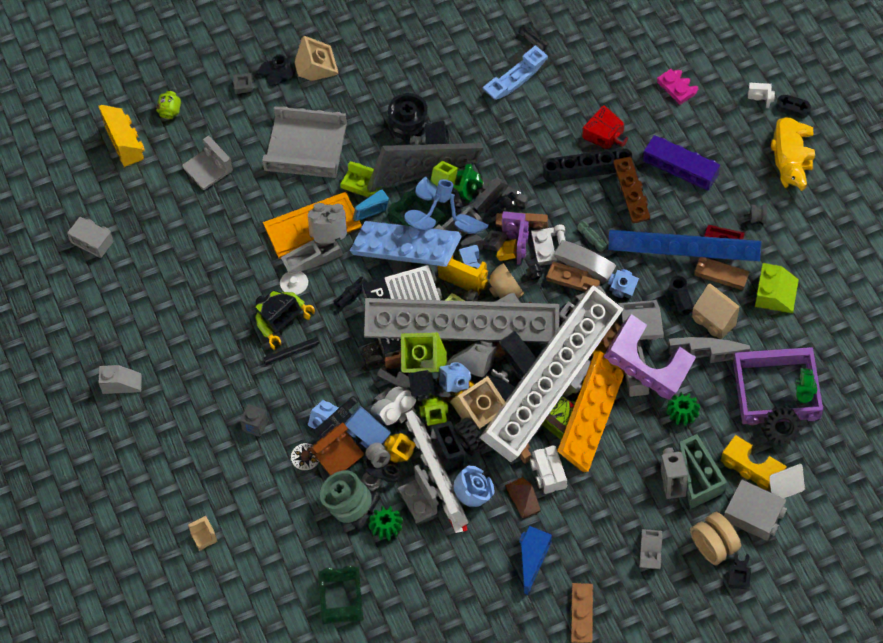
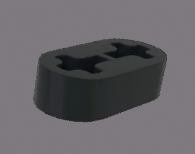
(793, 106)

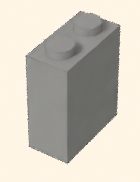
(755, 510)

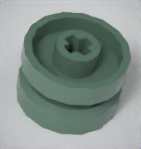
(345, 496)

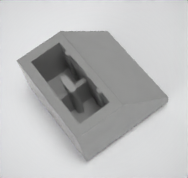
(648, 313)

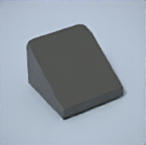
(472, 239)

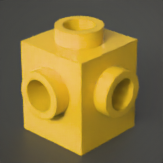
(403, 445)

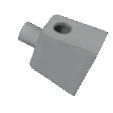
(673, 467)

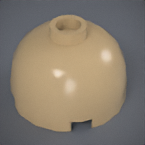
(504, 283)

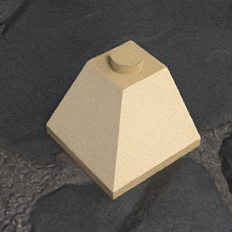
(315, 60)

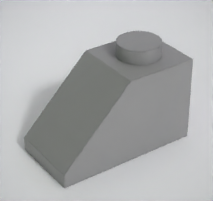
(119, 380)

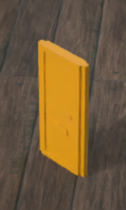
(292, 229)

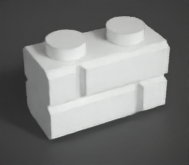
(549, 470)

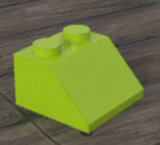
(776, 289)
(422, 352)

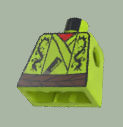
(559, 416)

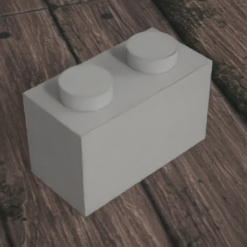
(90, 237)

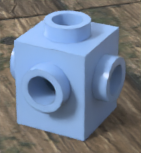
(629, 283)
(454, 377)

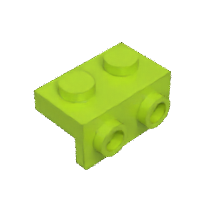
(357, 179)

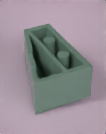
(704, 476)

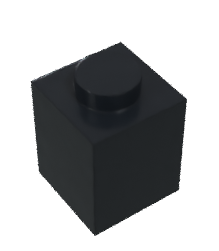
(421, 385)

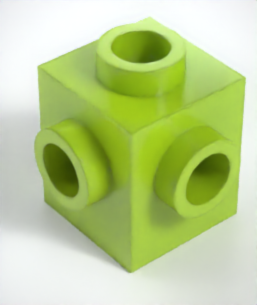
(434, 410)

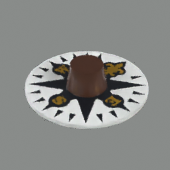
(303, 458)

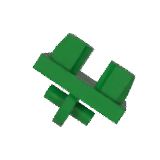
(469, 182)
(805, 385)

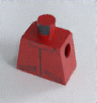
(604, 129)

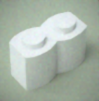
(390, 409)

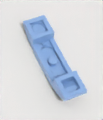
(517, 75)

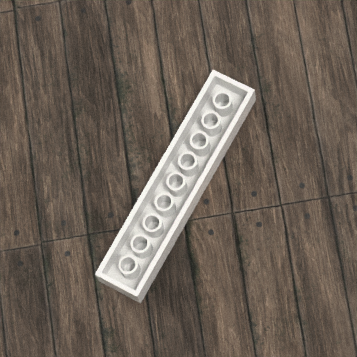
(551, 374)

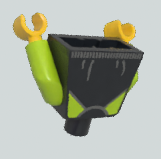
(277, 311)

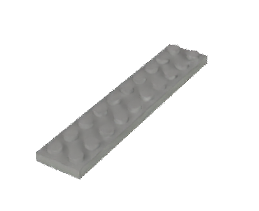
(461, 319)

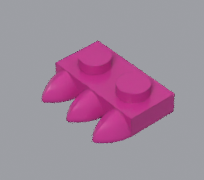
(677, 86)

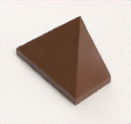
(523, 497)

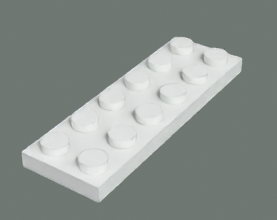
(437, 473)

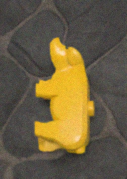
(789, 152)

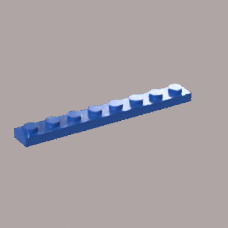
(685, 245)

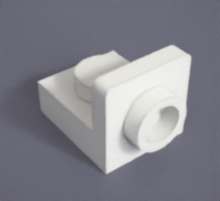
(761, 91)

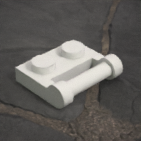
(544, 245)

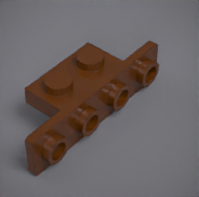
(632, 190)

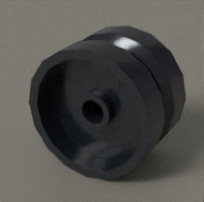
(408, 115)

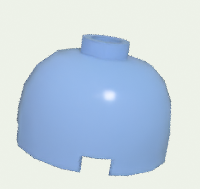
(473, 487)

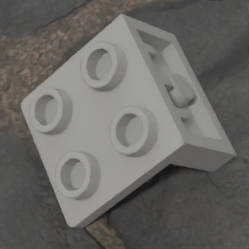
(209, 164)
(419, 496)

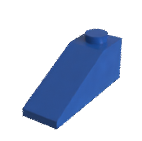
(533, 550)

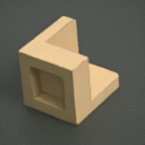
(202, 533)

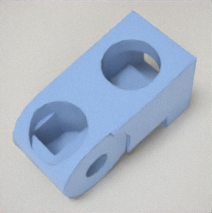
(469, 256)

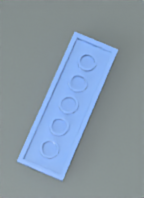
(405, 243)

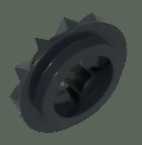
(457, 201)

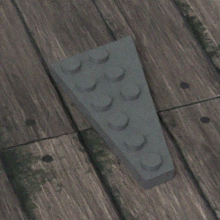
(417, 161)

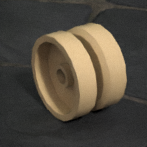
(715, 538)

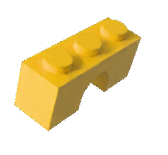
(736, 457)

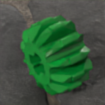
(683, 409)
(390, 528)

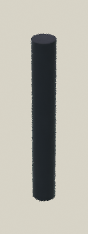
(291, 350)

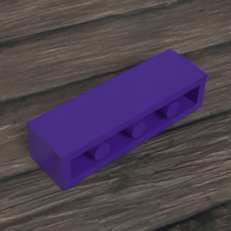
(681, 162)

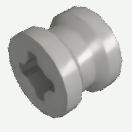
(378, 455)

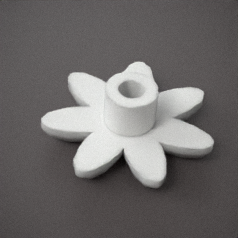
(502, 376)

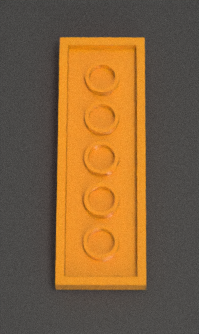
(591, 412)

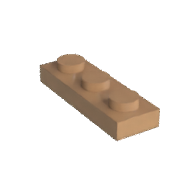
(582, 613)

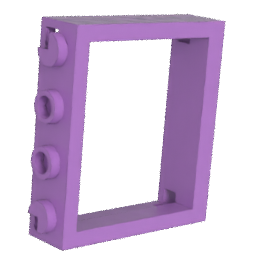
(776, 358)

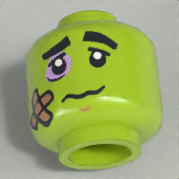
(168, 105)

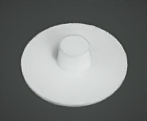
(294, 282)

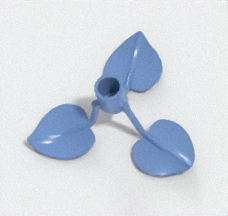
(427, 190)

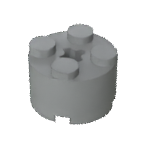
(327, 223)

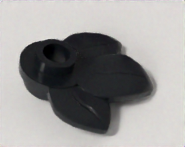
(276, 71)
(389, 472)

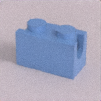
(366, 428)

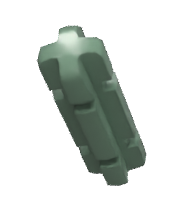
(592, 236)

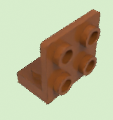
(336, 450)

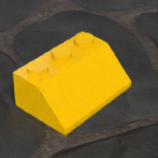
(121, 135)

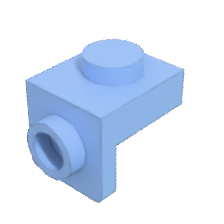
(320, 413)

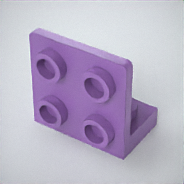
(516, 227)

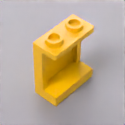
(464, 275)

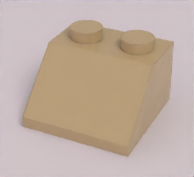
(715, 312)
(479, 403)

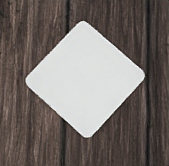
(787, 482)

